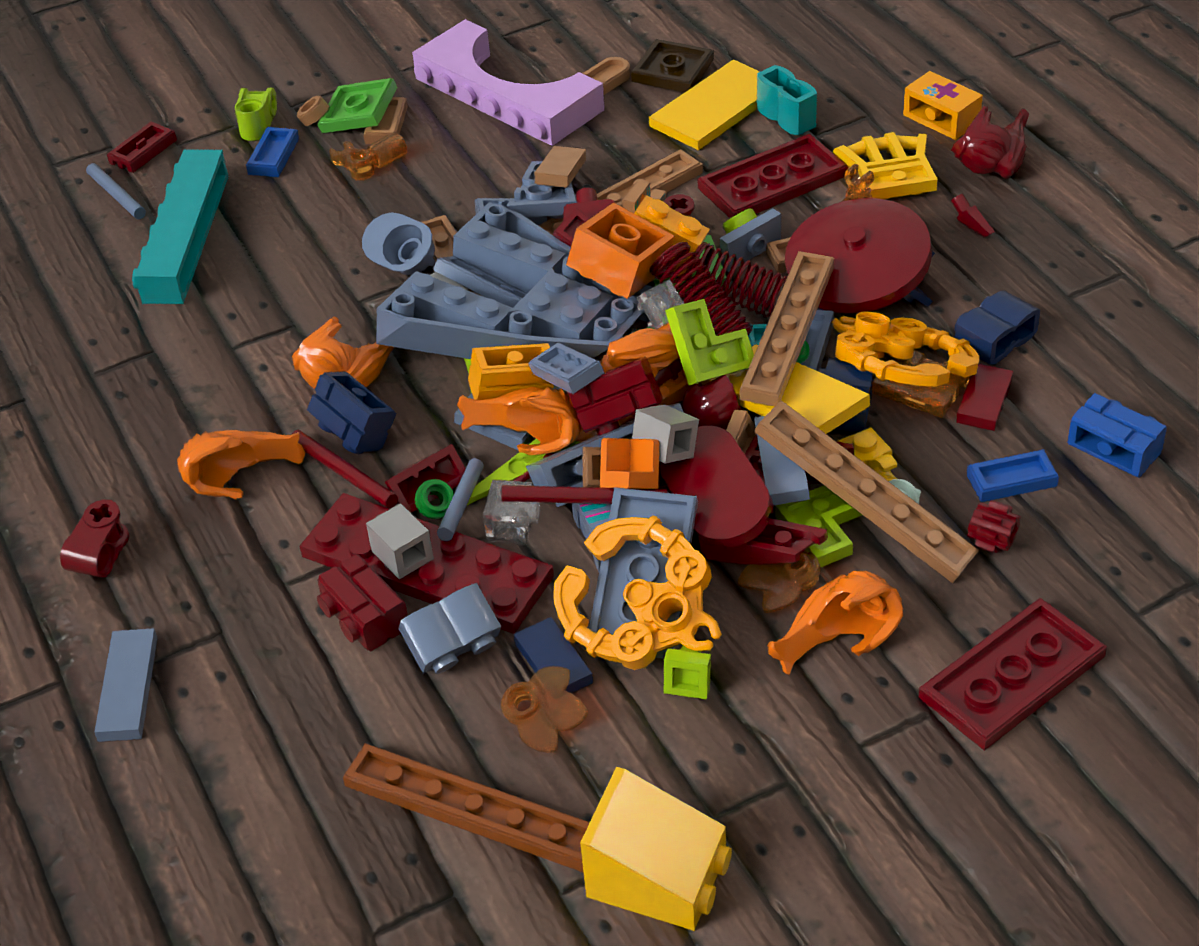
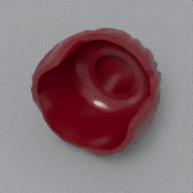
(711, 402)

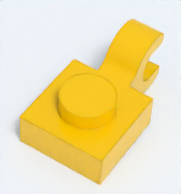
(873, 452)

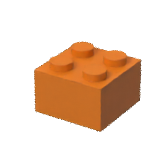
(618, 250)

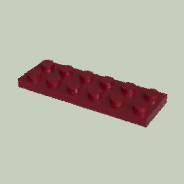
(506, 578)

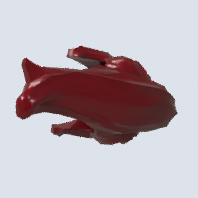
(991, 147)

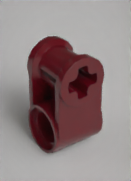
(95, 540)

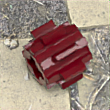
(993, 526)

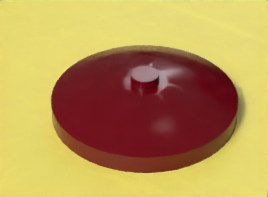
(876, 249)

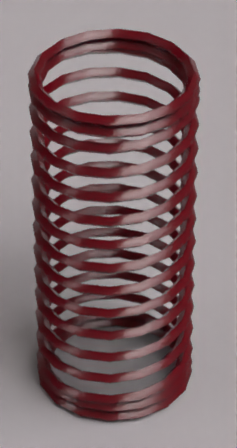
(680, 252)
(707, 259)

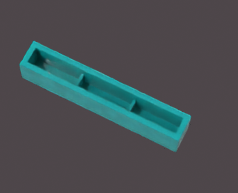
(181, 227)

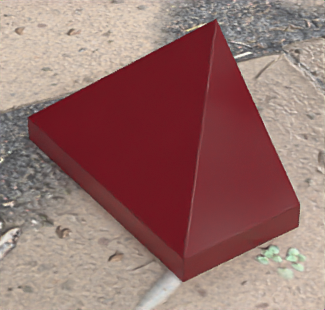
(441, 465)

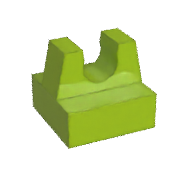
(687, 673)

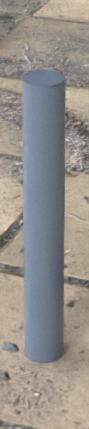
(116, 191)
(460, 499)

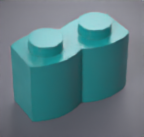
(786, 100)

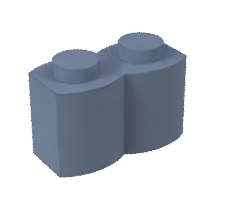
(450, 629)

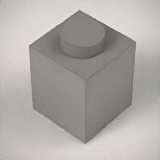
(671, 427)
(399, 541)

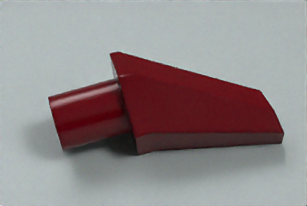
(971, 216)

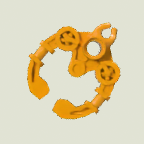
(872, 335)
(652, 603)

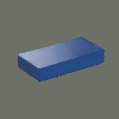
(272, 152)
(1012, 475)

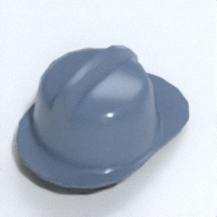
(399, 243)

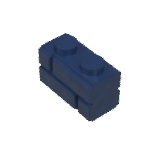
(351, 412)

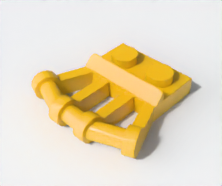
(894, 176)

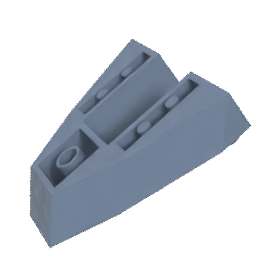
(510, 247)

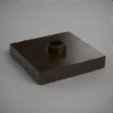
(672, 65)

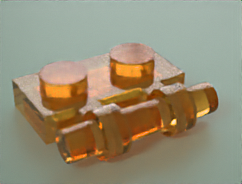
(924, 398)

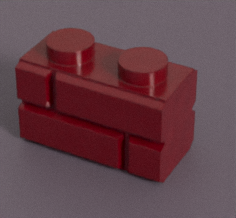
(616, 396)
(361, 602)

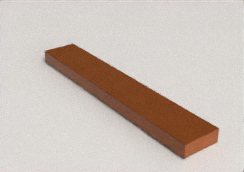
(468, 805)

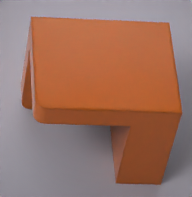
(629, 463)

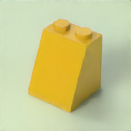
(652, 853)

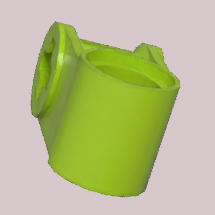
(255, 112)

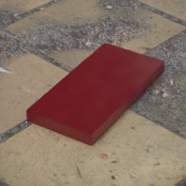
(772, 176)
(1012, 673)

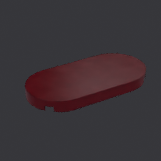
(728, 489)

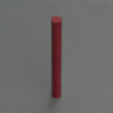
(347, 471)
(557, 494)

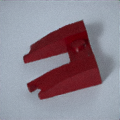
(780, 539)

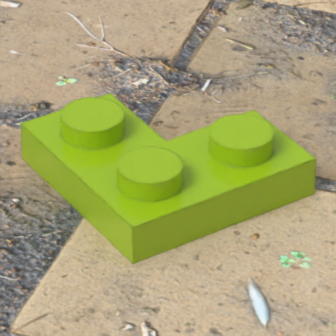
(700, 350)
(826, 512)

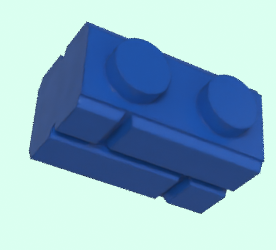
(1117, 435)

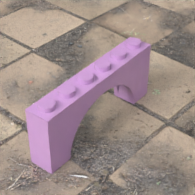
(538, 110)

